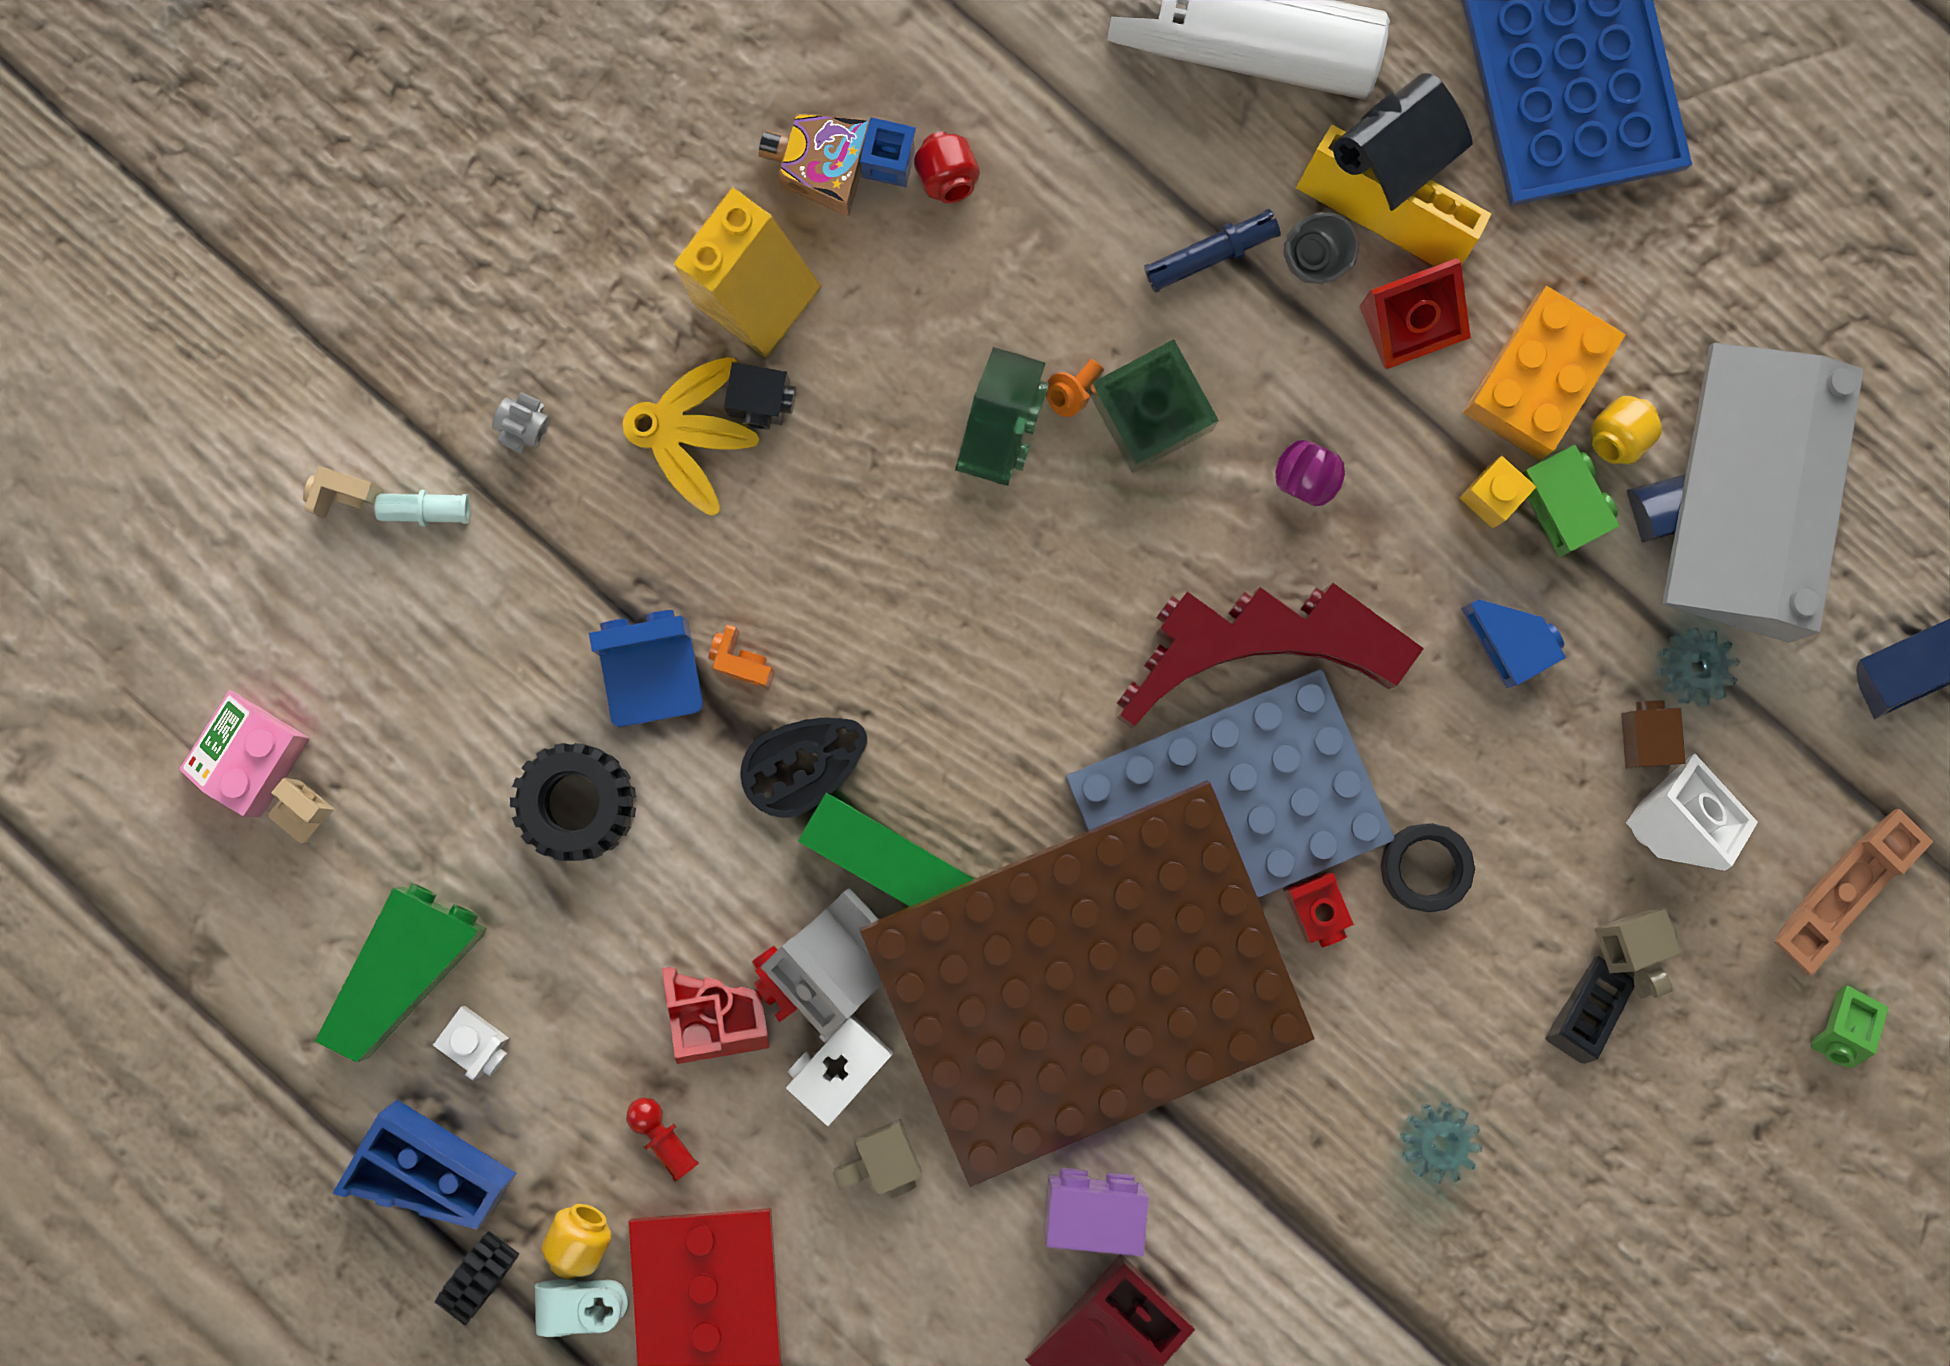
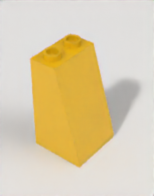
(746, 273)

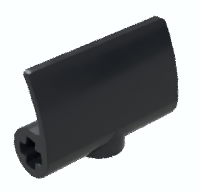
(1406, 138)

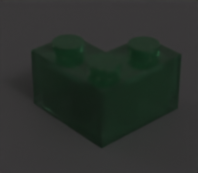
(1000, 414)

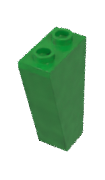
(396, 969)

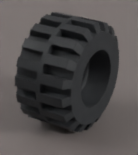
(534, 794)

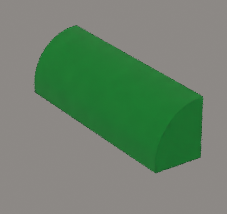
(878, 853)

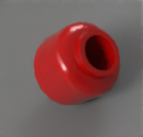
(946, 167)

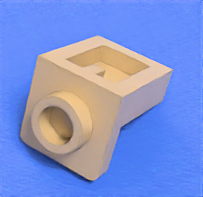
(348, 490)
(299, 809)

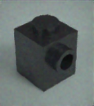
(759, 395)

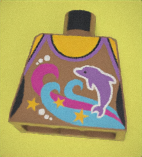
(819, 158)

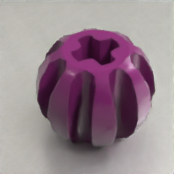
(1310, 473)

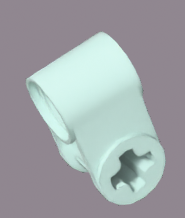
(570, 1307)

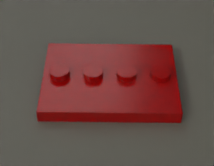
(705, 1289)

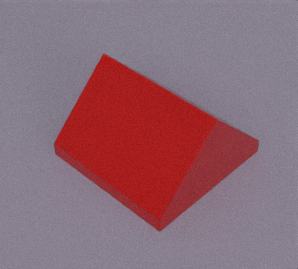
(1418, 314)

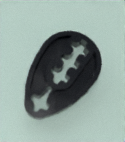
(783, 745)

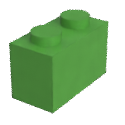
(1570, 500)

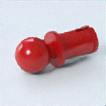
(645, 1118)

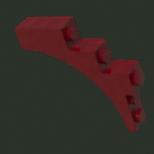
(1332, 630)

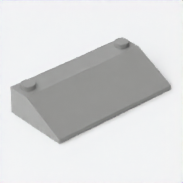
(1763, 490)

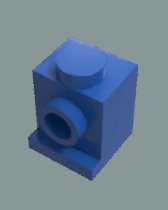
(888, 152)

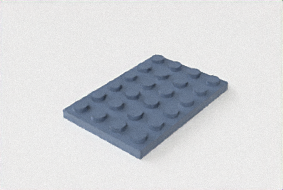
(1278, 771)

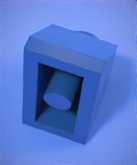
(1514, 640)

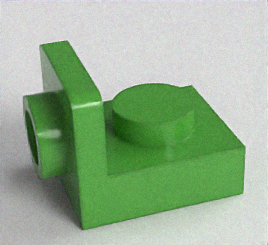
(1852, 1028)

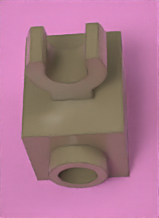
(1638, 946)
(884, 1158)

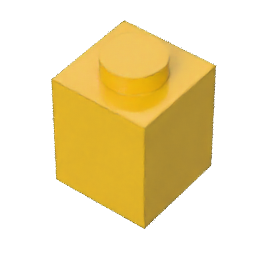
(1497, 492)

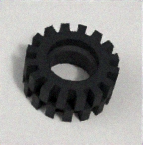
(476, 1278)

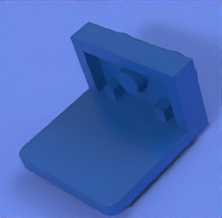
(648, 668)

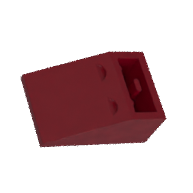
(1116, 1324)

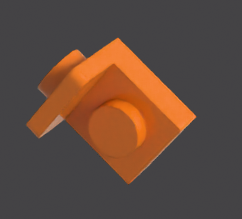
(746, 667)

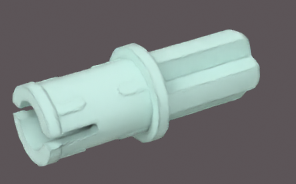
(423, 508)

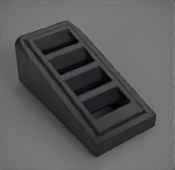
(1568, 1018)

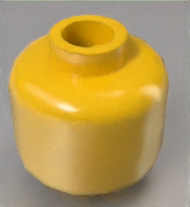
(1626, 430)
(576, 1241)

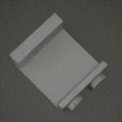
(828, 964)

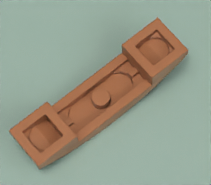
(1848, 888)

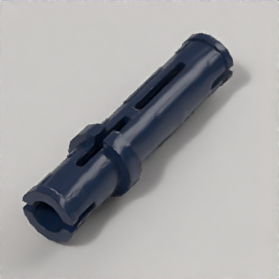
(1228, 243)

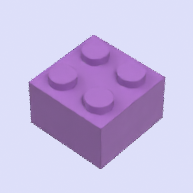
(1095, 1213)

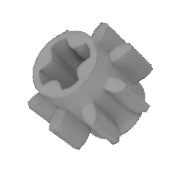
(521, 422)

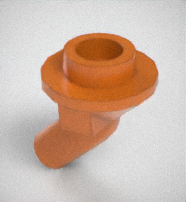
(1068, 393)

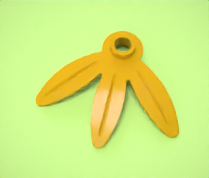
(701, 431)

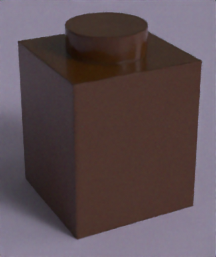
(1653, 735)

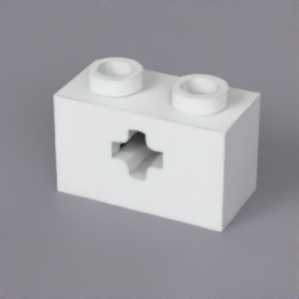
(830, 1095)

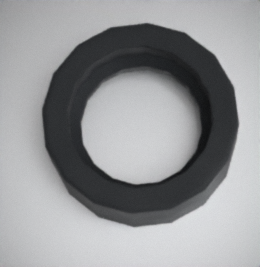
(1462, 876)

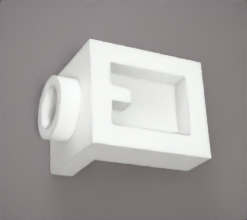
(473, 1043)

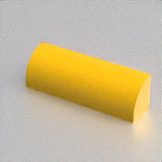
(1428, 224)

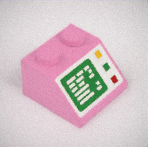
(243, 755)

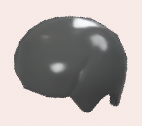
(1321, 248)

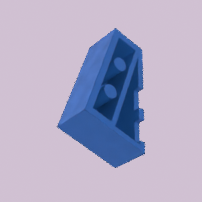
(424, 1169)

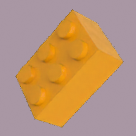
(1544, 373)

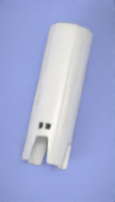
(1287, 41)

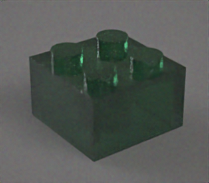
(1153, 406)

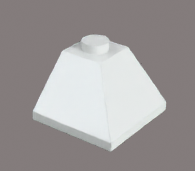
(1693, 819)

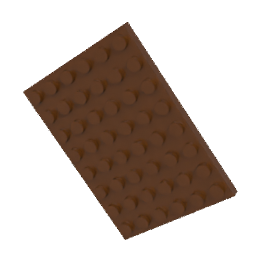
(1087, 983)

